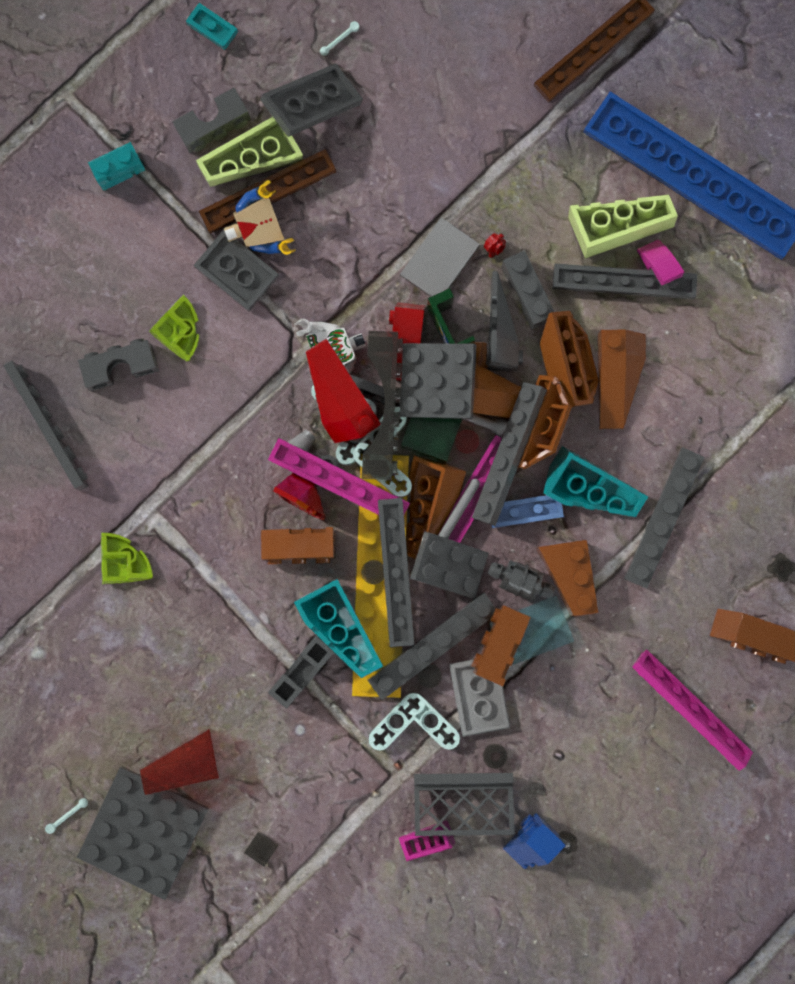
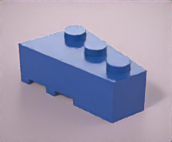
(534, 843)

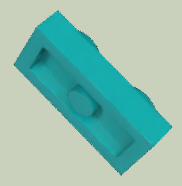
(211, 26)

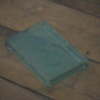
(545, 630)

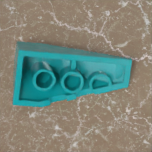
(583, 484)
(337, 625)

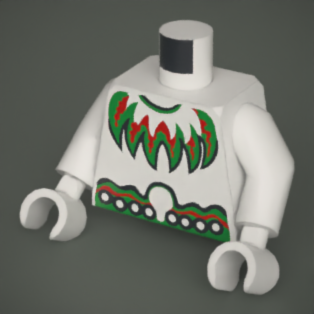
(336, 337)

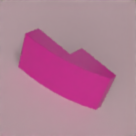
(661, 261)

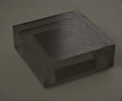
(261, 848)

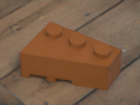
(298, 545)
(572, 574)
(756, 634)
(500, 644)

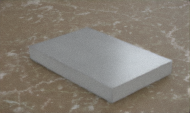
(439, 259)
(478, 701)

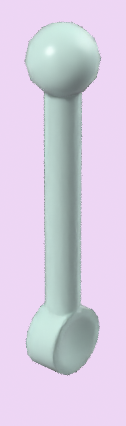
(354, 27)
(50, 828)

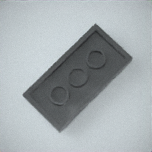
(311, 99)

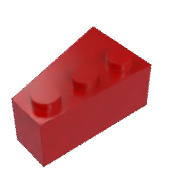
(408, 322)

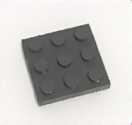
(438, 380)

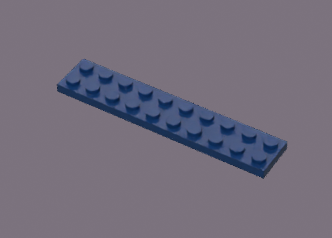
(694, 174)

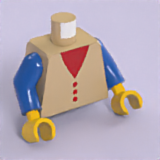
(258, 223)

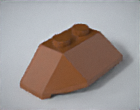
(569, 357)
(548, 424)

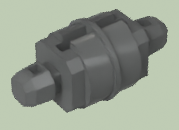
(521, 580)

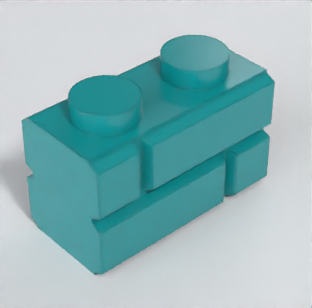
(116, 166)

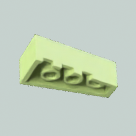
(249, 154)
(618, 223)

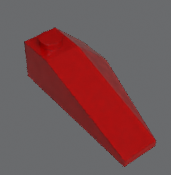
(340, 401)
(301, 494)

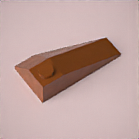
(619, 369)
(493, 393)
(431, 499)

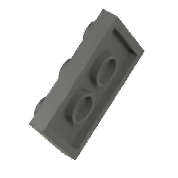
(236, 271)
(449, 565)

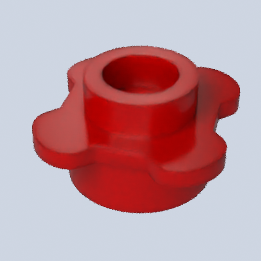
(495, 244)

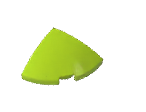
(178, 329)
(121, 561)

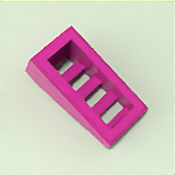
(440, 846)

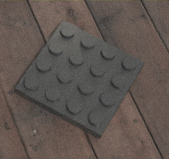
(142, 835)

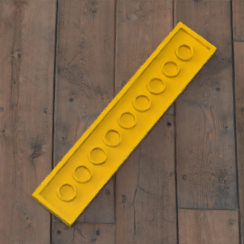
(371, 599)

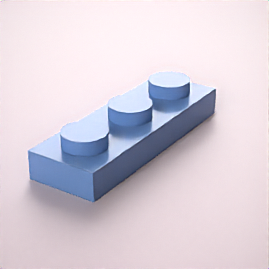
(529, 511)

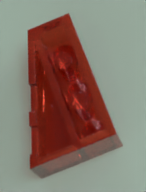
(181, 766)

